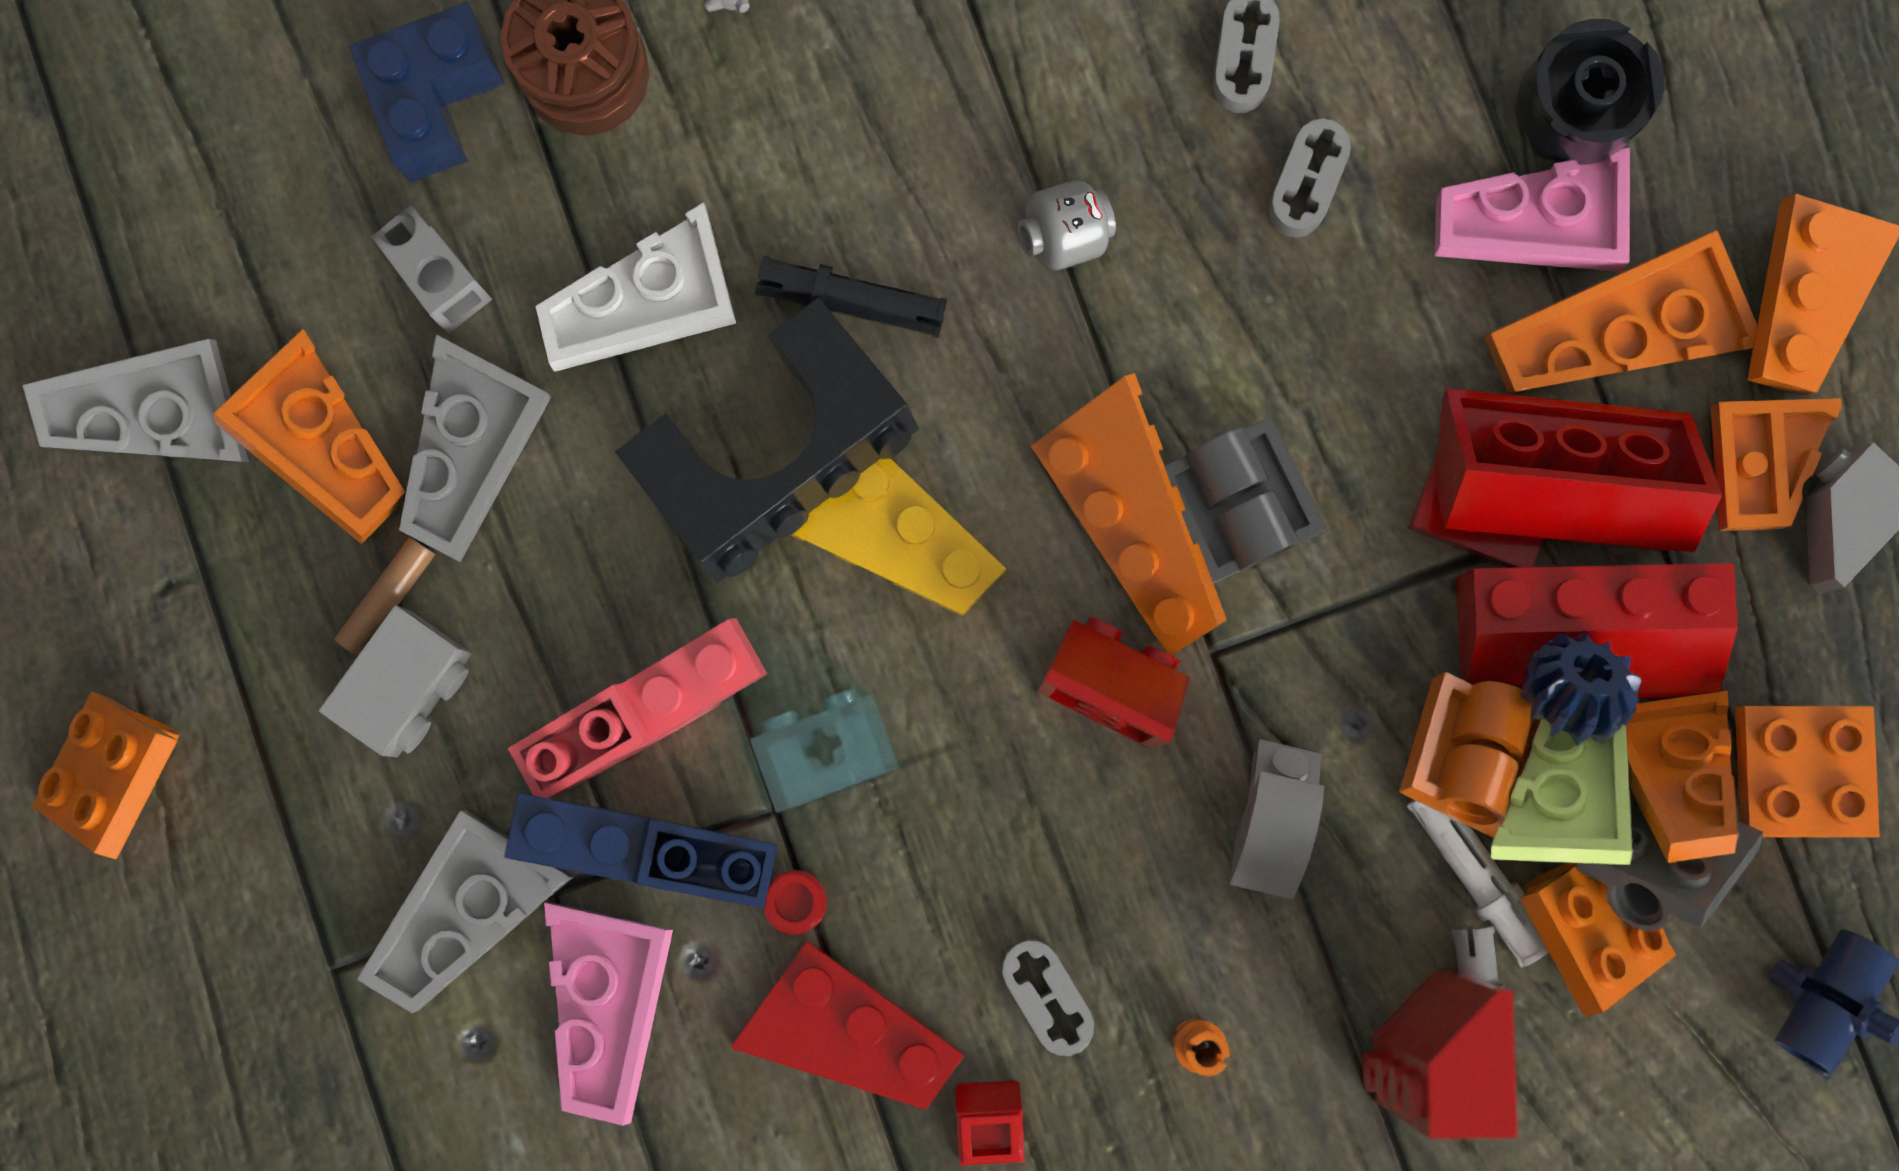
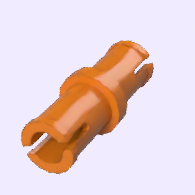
(1206, 1061)

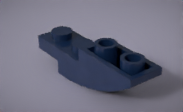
(640, 850)

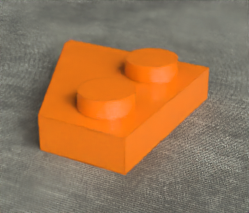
(1765, 458)

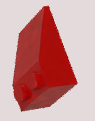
(1116, 684)

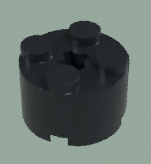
(1589, 92)

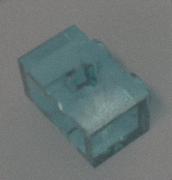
(796, 778)

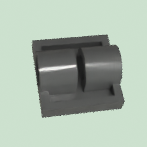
(1244, 499)
(1655, 890)

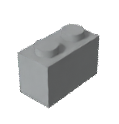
(397, 684)

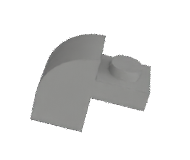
(1278, 820)

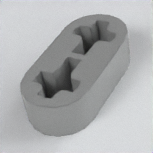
(1259, 54)
(1296, 173)
(1034, 1005)

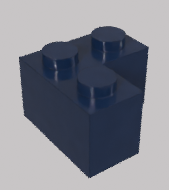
(414, 77)

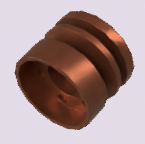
(588, 84)

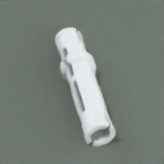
(1485, 882)

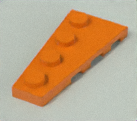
(1120, 492)

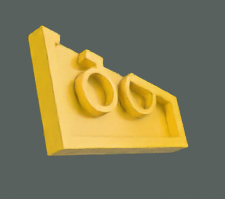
(903, 537)

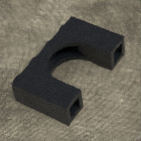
(733, 519)

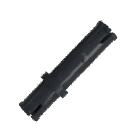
(851, 296)

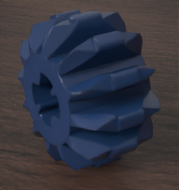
(1581, 688)

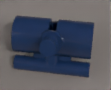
(1836, 1002)

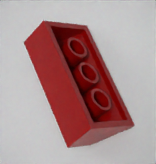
(1573, 471)
(1667, 618)
(1448, 1059)

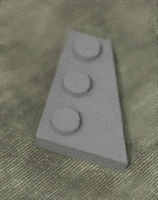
(139, 406)
(456, 913)

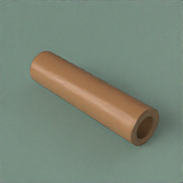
(384, 595)

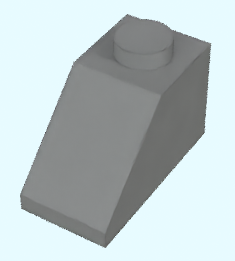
(1850, 514)

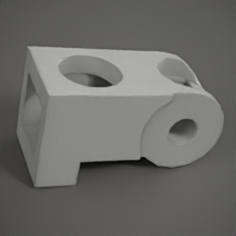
(431, 269)

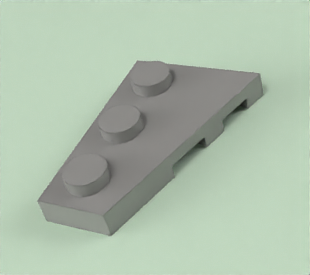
(467, 446)

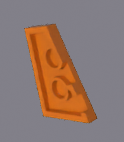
(1814, 290)

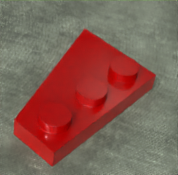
(847, 1032)

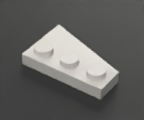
(646, 299)

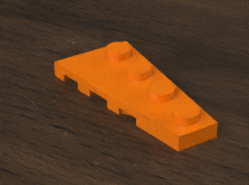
(1644, 317)

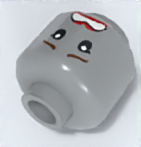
(1067, 225)

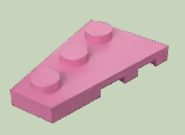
(1542, 218)
(606, 1005)

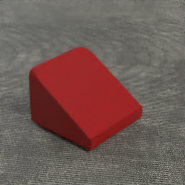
(990, 1122)

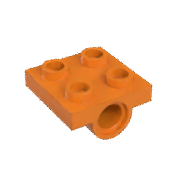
(1470, 750)
(1807, 770)
(104, 773)
(1588, 942)

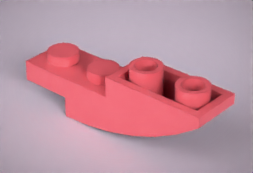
(638, 711)

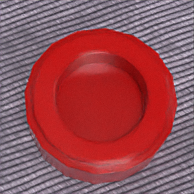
(795, 902)

